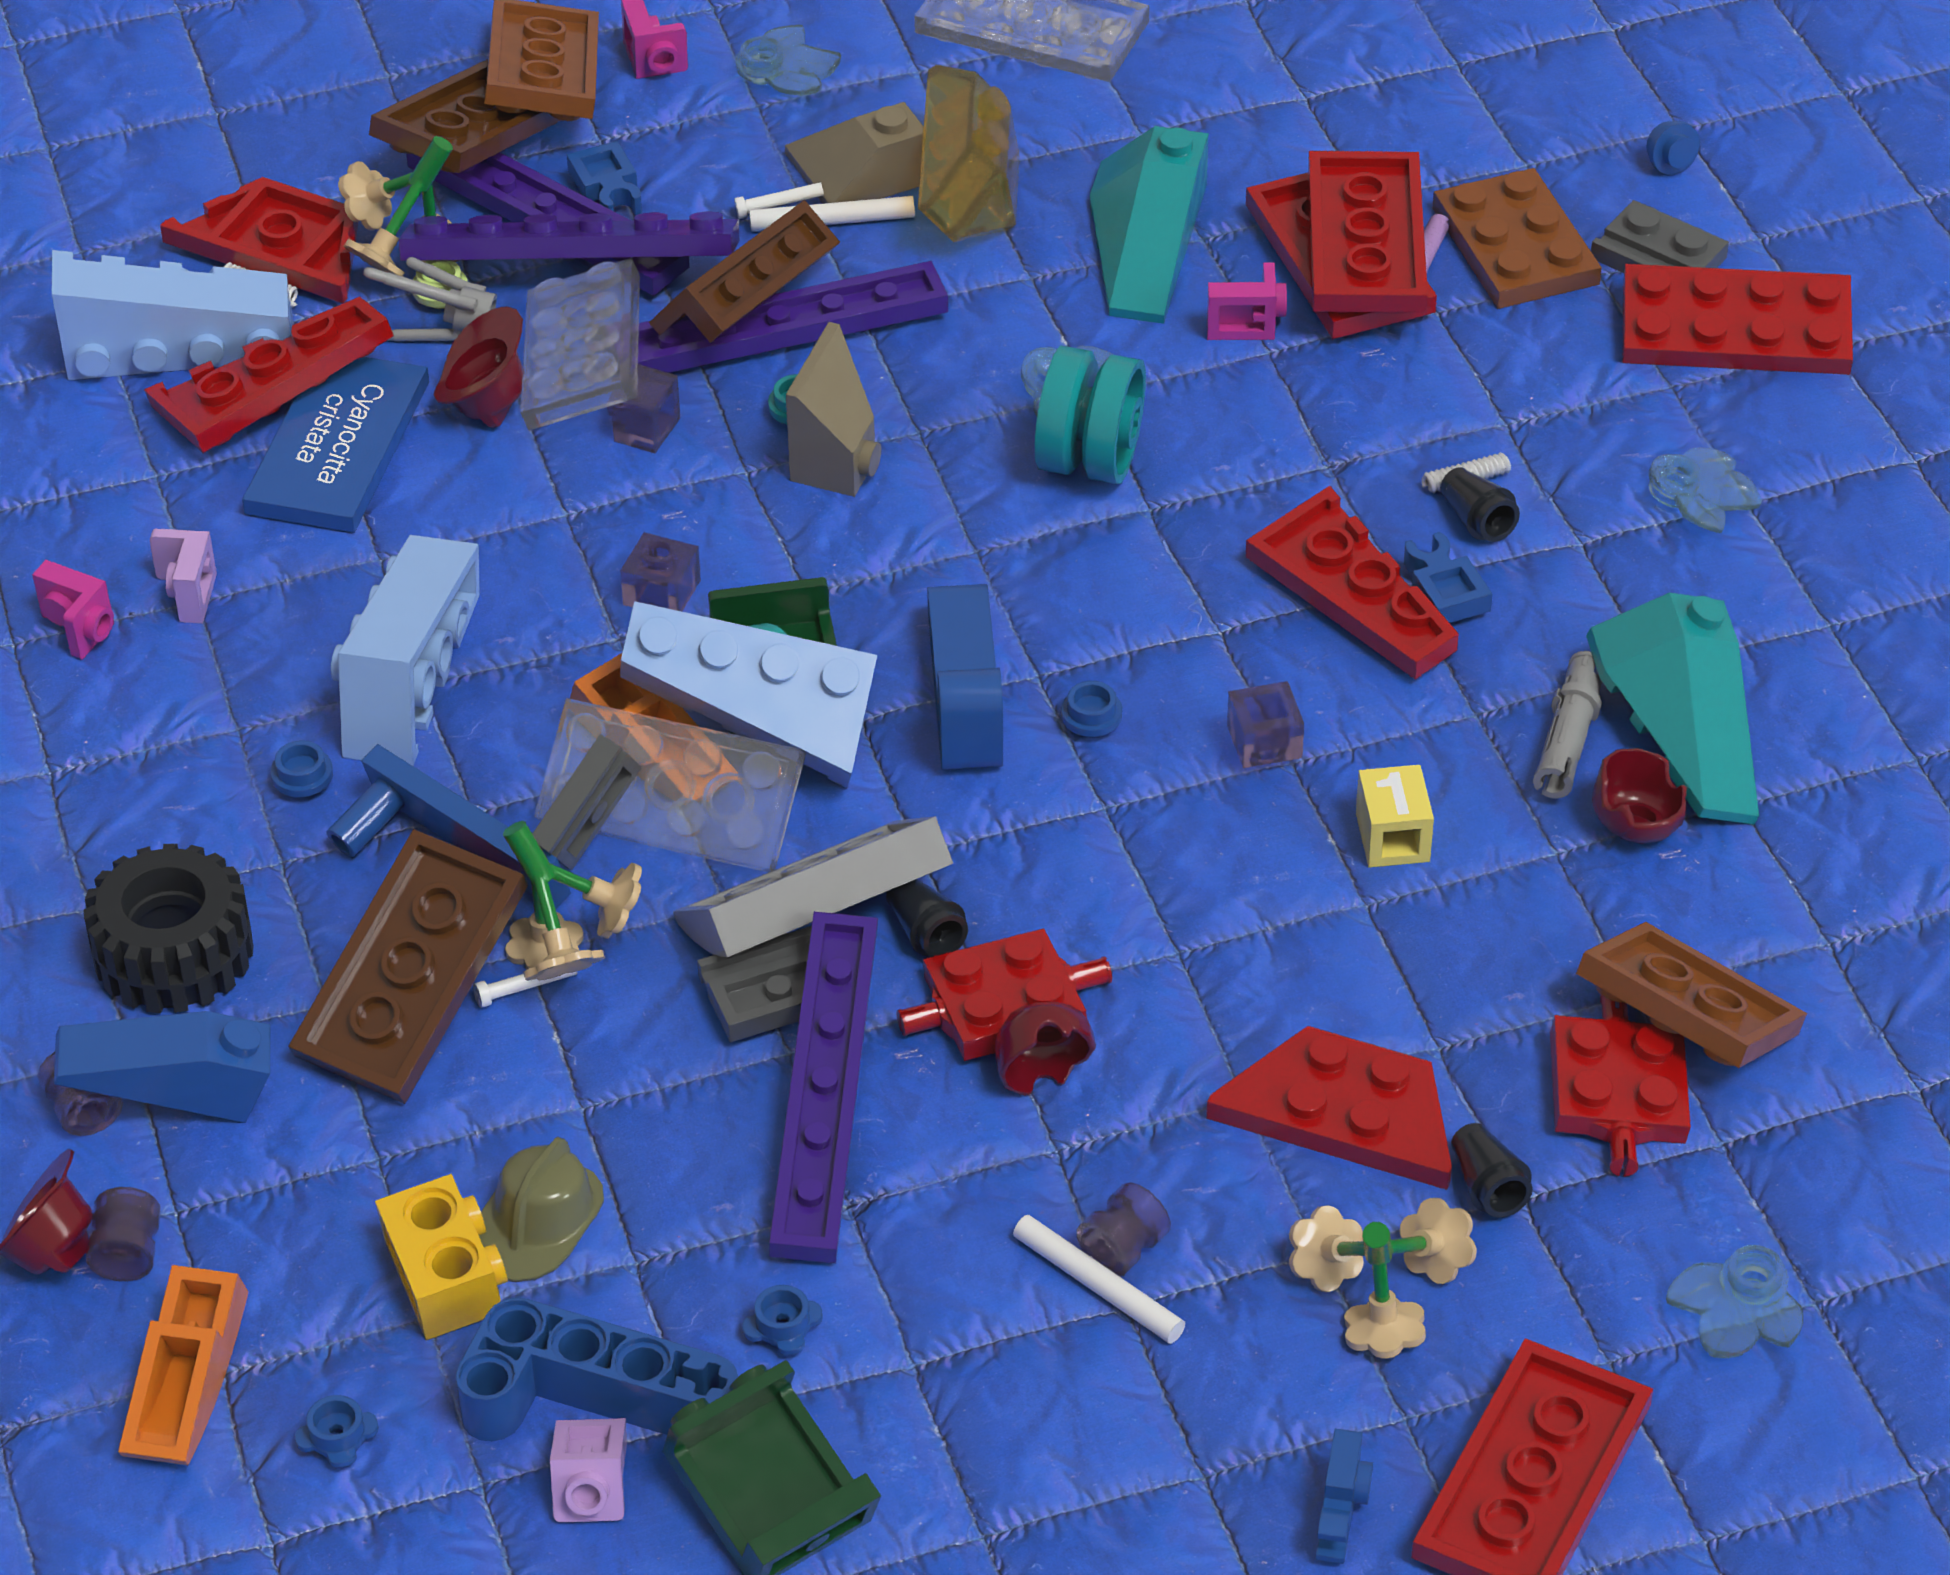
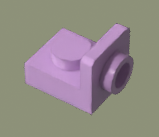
(188, 567)
(588, 1470)

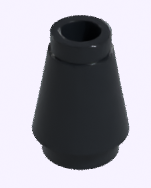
(1481, 504)
(928, 918)
(1491, 1171)

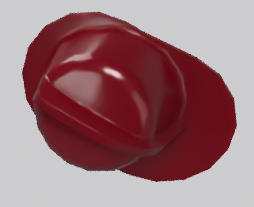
(484, 367)
(49, 1223)

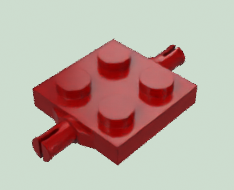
(986, 982)
(1619, 1082)

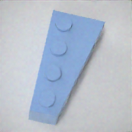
(161, 318)
(404, 645)
(755, 682)

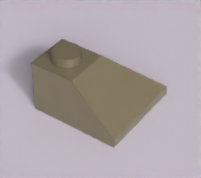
(863, 156)
(830, 420)

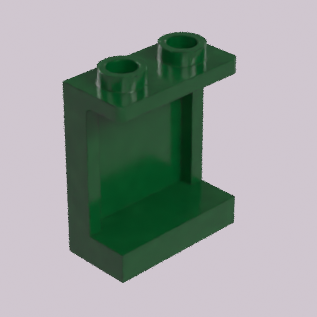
(794, 606)
(766, 1473)

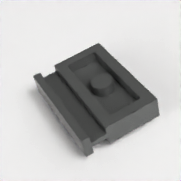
(1654, 238)
(586, 801)
(759, 985)

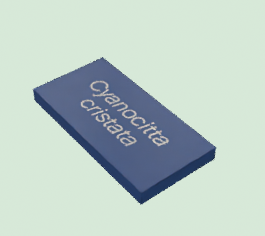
(336, 445)

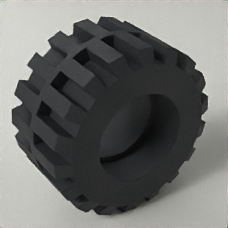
(168, 928)

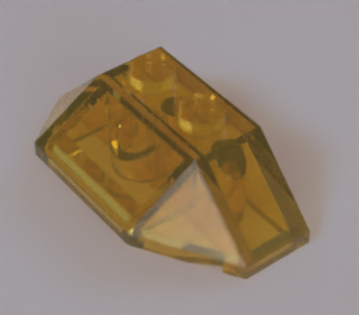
(968, 156)

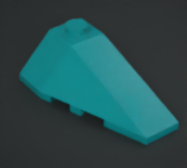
(1145, 218)
(1686, 687)

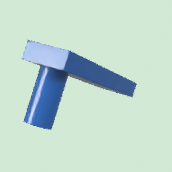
(406, 789)

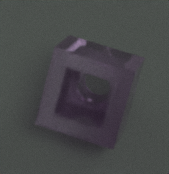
(650, 416)
(660, 573)
(1265, 724)

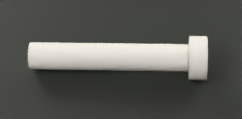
(777, 199)
(486, 992)

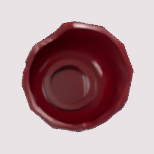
(1638, 797)
(1042, 1043)

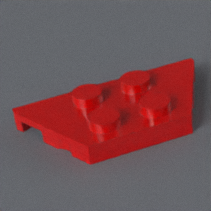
(274, 231)
(1343, 1103)

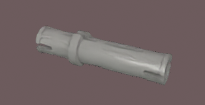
(1573, 710)

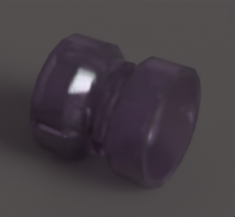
(78, 1110)
(1128, 1224)
(123, 1234)

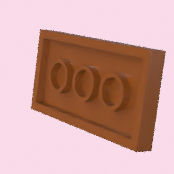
(542, 59)

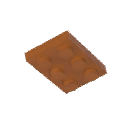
(1517, 238)
(1691, 995)

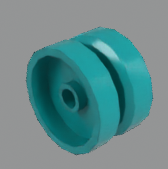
(1090, 414)

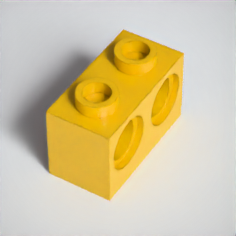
(440, 1255)

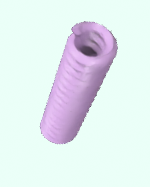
(1434, 235)

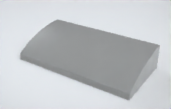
(816, 883)

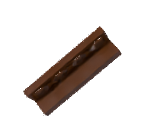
(751, 274)

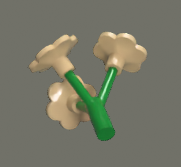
(368, 201)
(547, 941)
(1332, 1250)

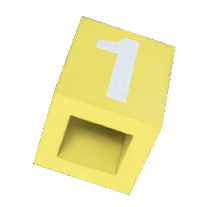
(1394, 816)

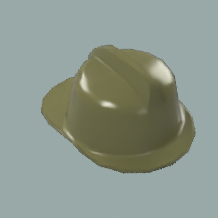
(540, 1209)

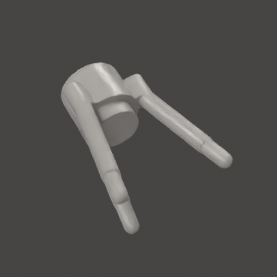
(462, 306)

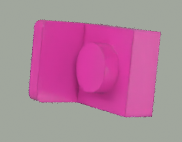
(652, 47)
(1246, 308)
(76, 603)

